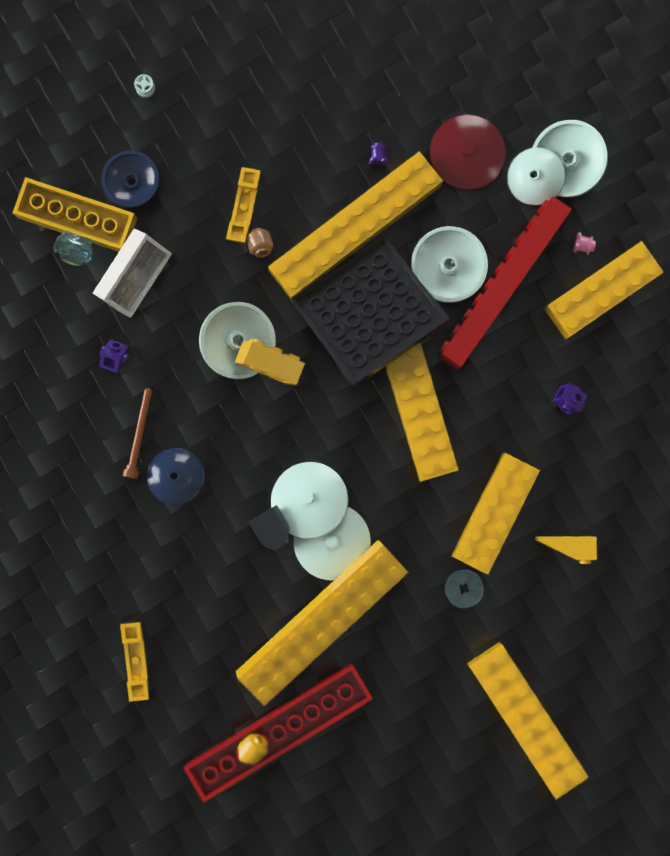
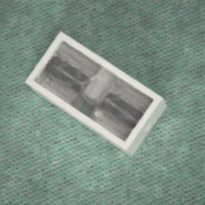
(132, 273)

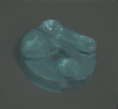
(69, 241)
(474, 585)

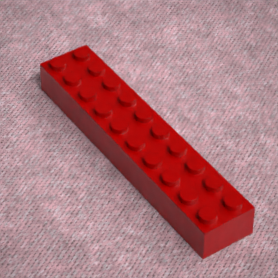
(507, 279)
(281, 729)

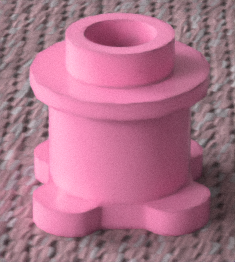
(584, 244)

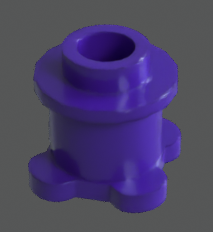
(378, 154)

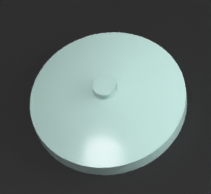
(580, 151)
(450, 263)
(226, 330)
(311, 499)
(335, 552)

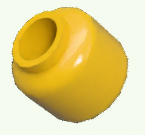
(252, 749)

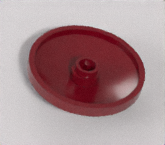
(467, 152)

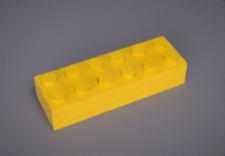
(74, 213)
(603, 290)
(495, 513)

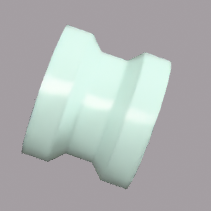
(144, 81)

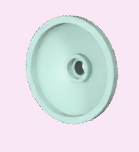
(549, 176)

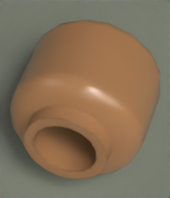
(259, 242)

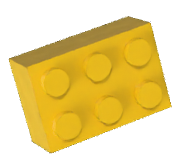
(269, 361)

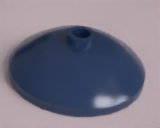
(126, 167)
(189, 480)

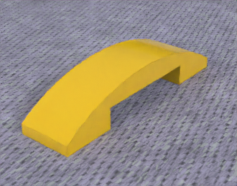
(244, 205)
(135, 661)

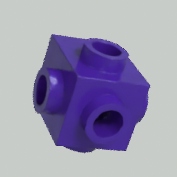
(113, 356)
(570, 399)

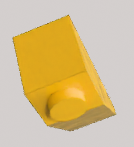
(576, 547)

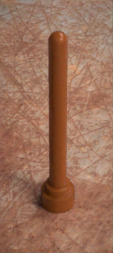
(131, 469)

